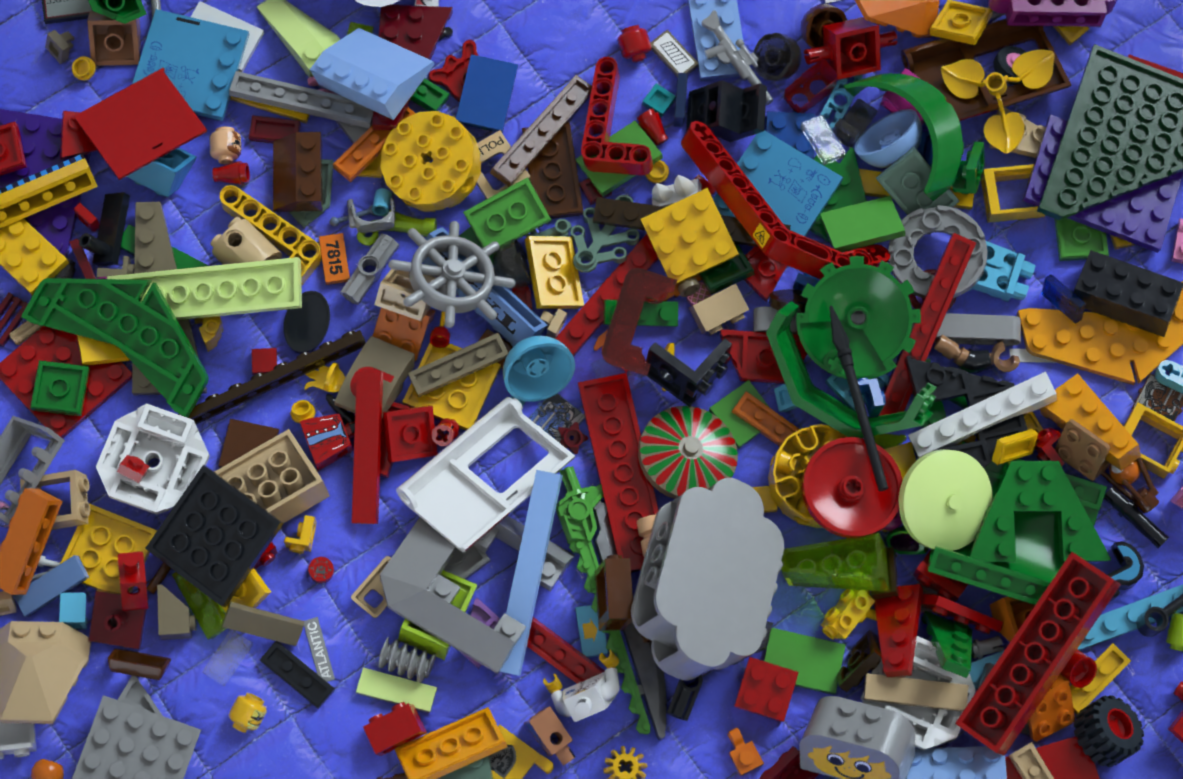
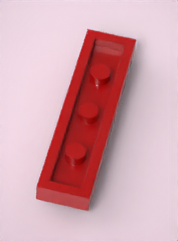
(561, 653)

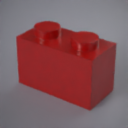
(394, 728)

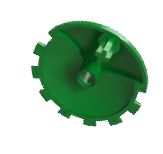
(874, 340)

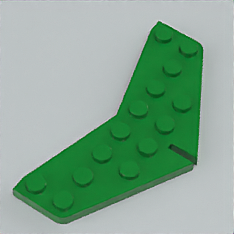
(143, 330)

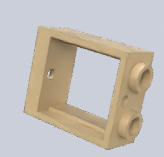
(391, 297)
(78, 493)

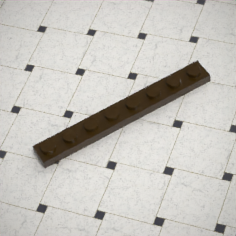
(629, 215)
(280, 375)

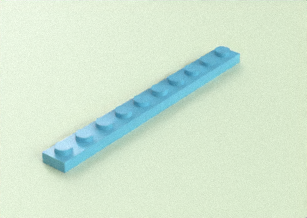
(1105, 628)

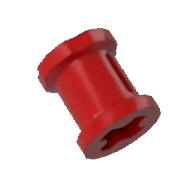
(445, 439)

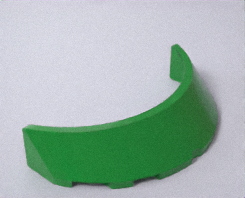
(940, 120)

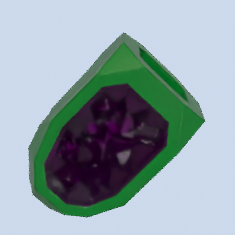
(904, 543)

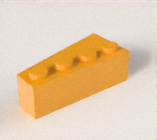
(1081, 404)

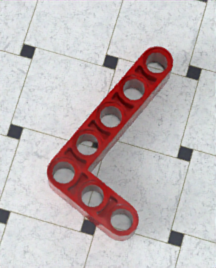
(602, 124)

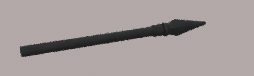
(841, 343)

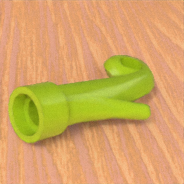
(402, 224)

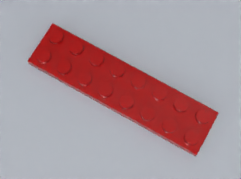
(615, 444)

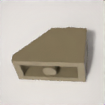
(173, 616)

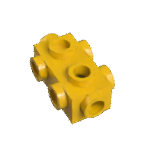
(848, 612)

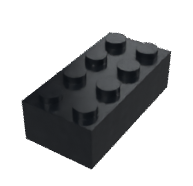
(1128, 293)

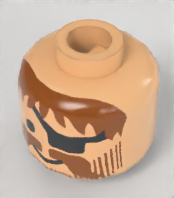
(225, 145)

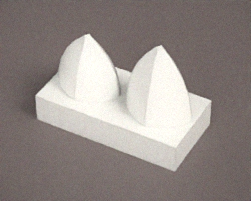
(670, 194)

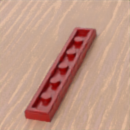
(367, 448)

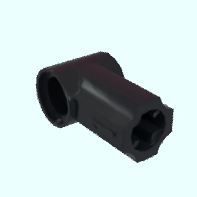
(684, 700)

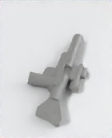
(728, 53)

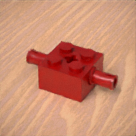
(852, 47)

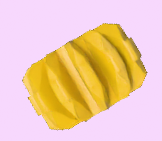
(625, 759)

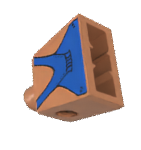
(542, 726)

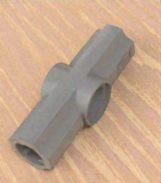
(361, 281)

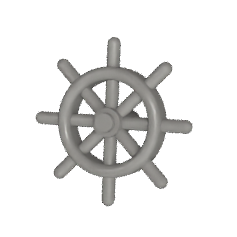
(451, 274)

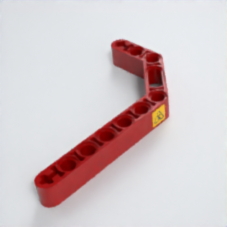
(757, 215)

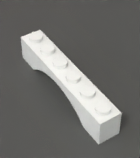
(1005, 405)

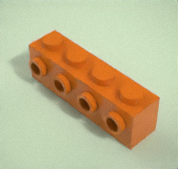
(26, 539)

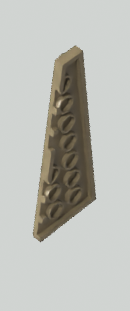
(153, 254)

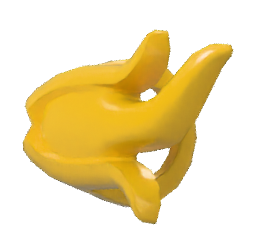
(327, 378)

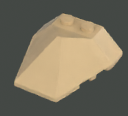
(38, 669)

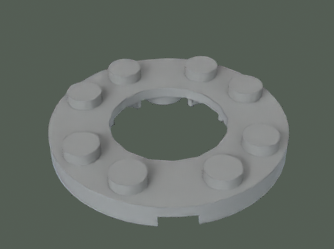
(932, 220)

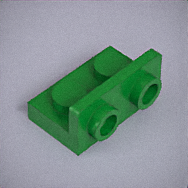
(970, 171)

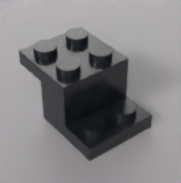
(728, 109)

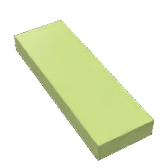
(396, 689)

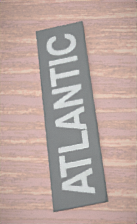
(318, 649)

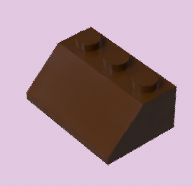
(297, 172)

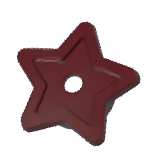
(573, 431)

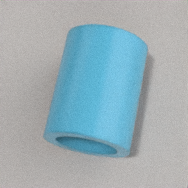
(381, 202)

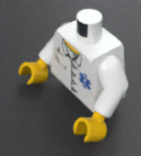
(589, 695)

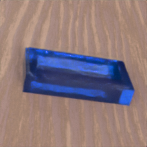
(1063, 298)

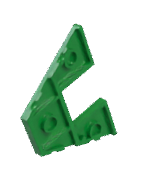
(1036, 488)

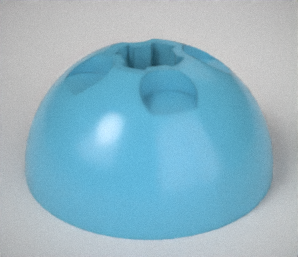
(537, 368)

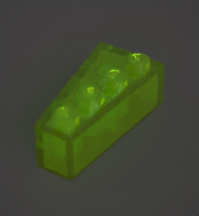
(839, 564)

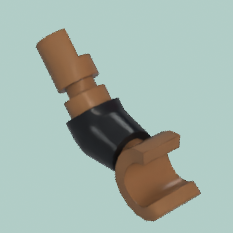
(976, 361)

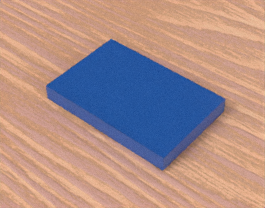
(486, 93)

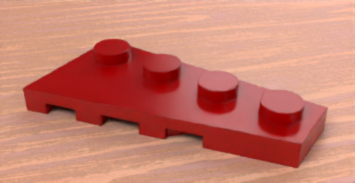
(898, 629)

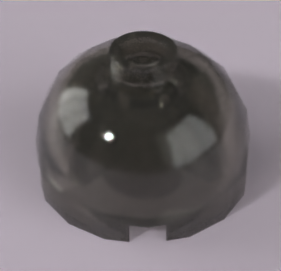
(777, 56)
(512, 263)

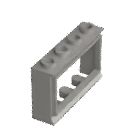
(11, 444)

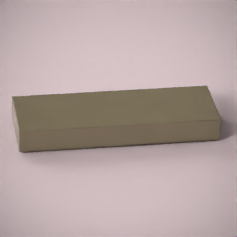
(263, 623)

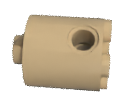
(243, 244)

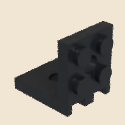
(682, 380)

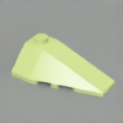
(298, 32)

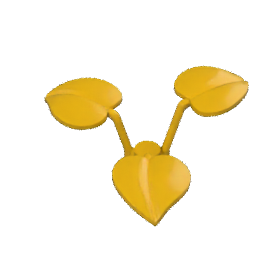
(965, 78)

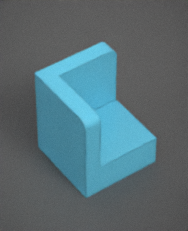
(73, 610)

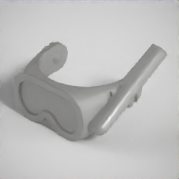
(370, 226)

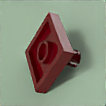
(113, 625)

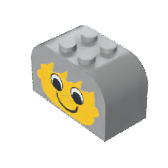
(857, 741)

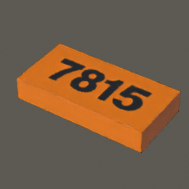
(334, 258)

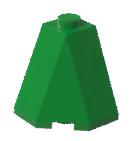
(119, 10)

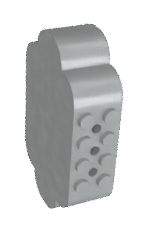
(708, 579)

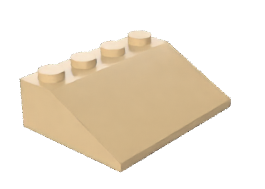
(277, 477)

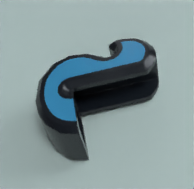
(1131, 566)

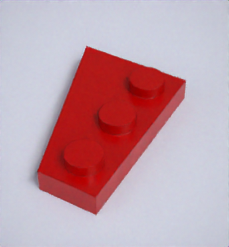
(73, 138)
(961, 613)

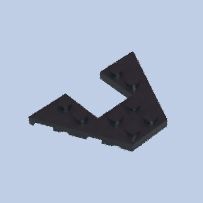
(958, 383)

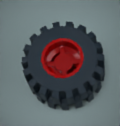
(1108, 731)

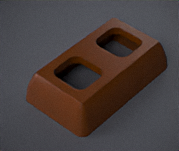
(138, 664)

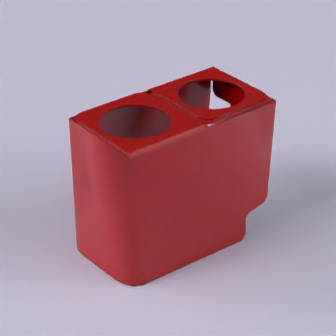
(826, 74)

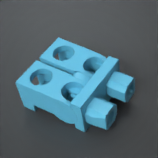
(1002, 274)

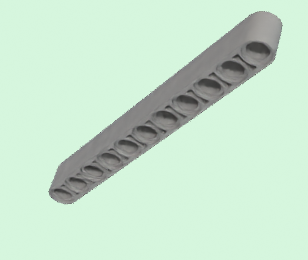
(960, 328)

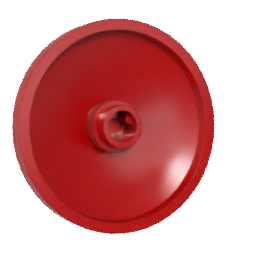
(844, 492)

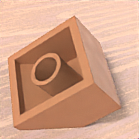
(113, 41)

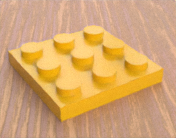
(689, 236)
(460, 399)
(102, 541)

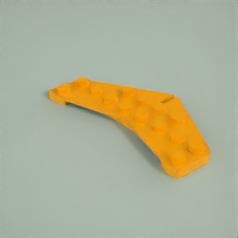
(1099, 342)

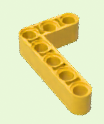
(276, 236)

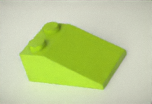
(422, 639)

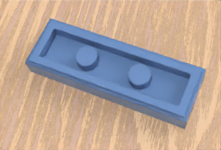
(51, 584)

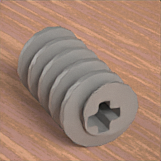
(406, 660)

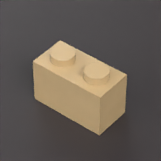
(718, 309)

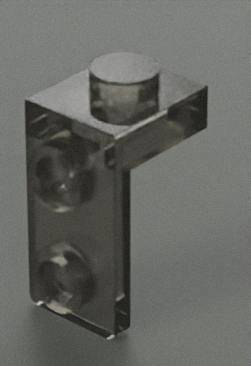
(854, 123)

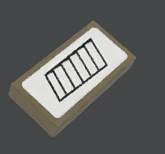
(673, 54)

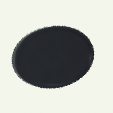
(307, 325)

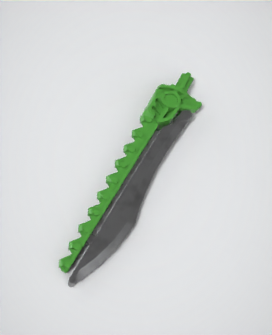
(579, 527)

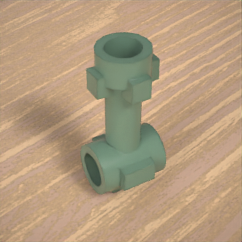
(561, 228)

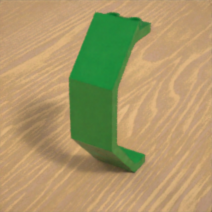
(822, 405)

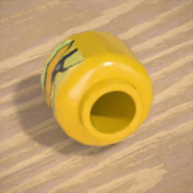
(247, 712)

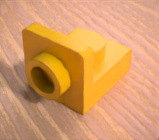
(306, 532)

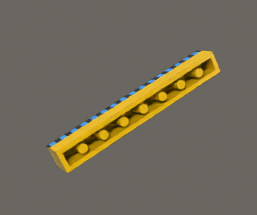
(45, 189)

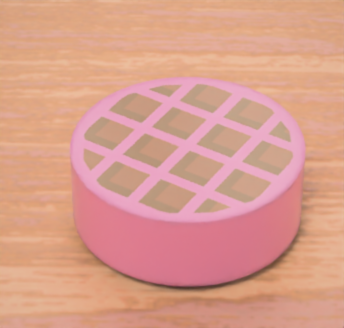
(700, 295)

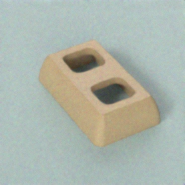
(372, 582)

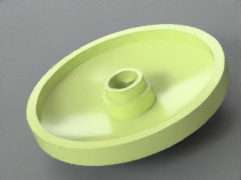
(944, 499)

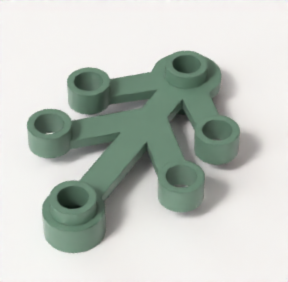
(600, 239)

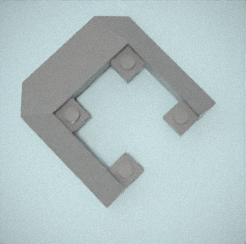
(425, 597)

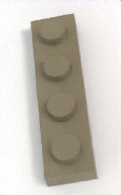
(458, 364)

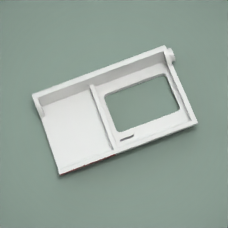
(459, 501)

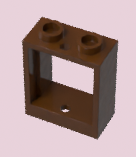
(614, 593)

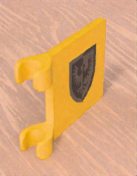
(516, 759)

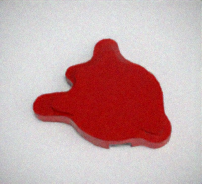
(454, 71)

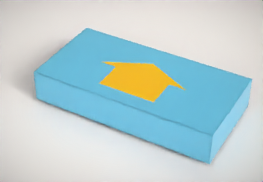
(591, 639)

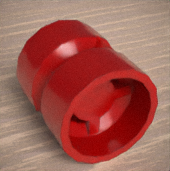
(1080, 670)

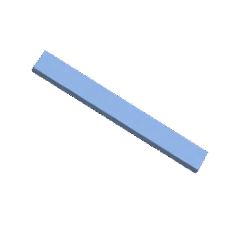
(531, 561)

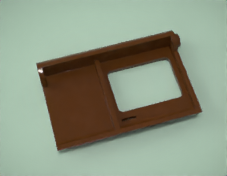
(928, 58)

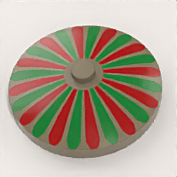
(686, 450)

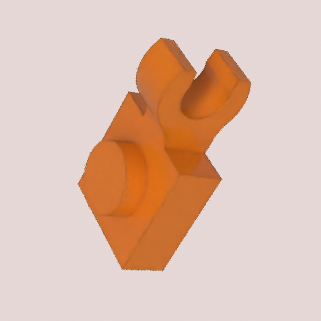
(745, 755)

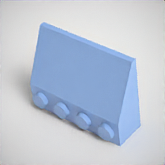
(371, 72)

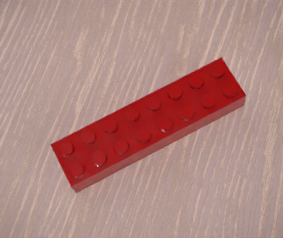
(1037, 654)

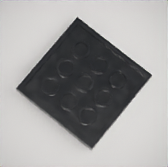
(214, 536)

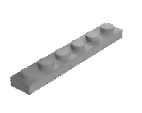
(300, 99)

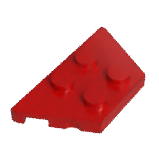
(754, 356)

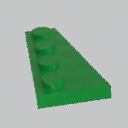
(952, 643)

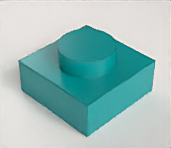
(659, 100)

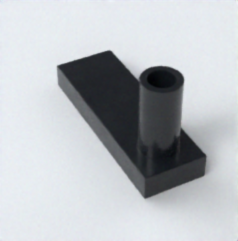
(110, 233)

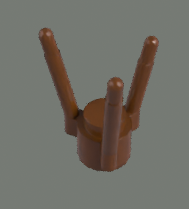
(1143, 498)

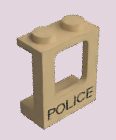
(489, 148)

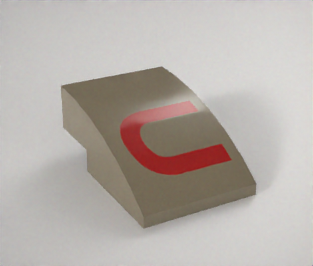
(377, 357)

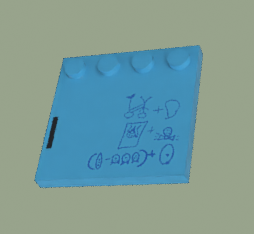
(196, 58)
(787, 180)

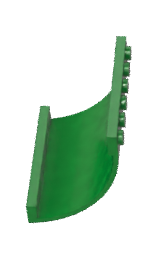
(1035, 547)

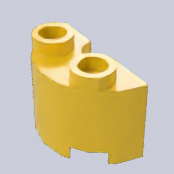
(210, 330)

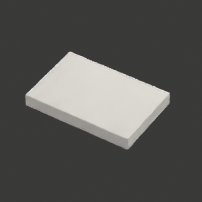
(211, 14)

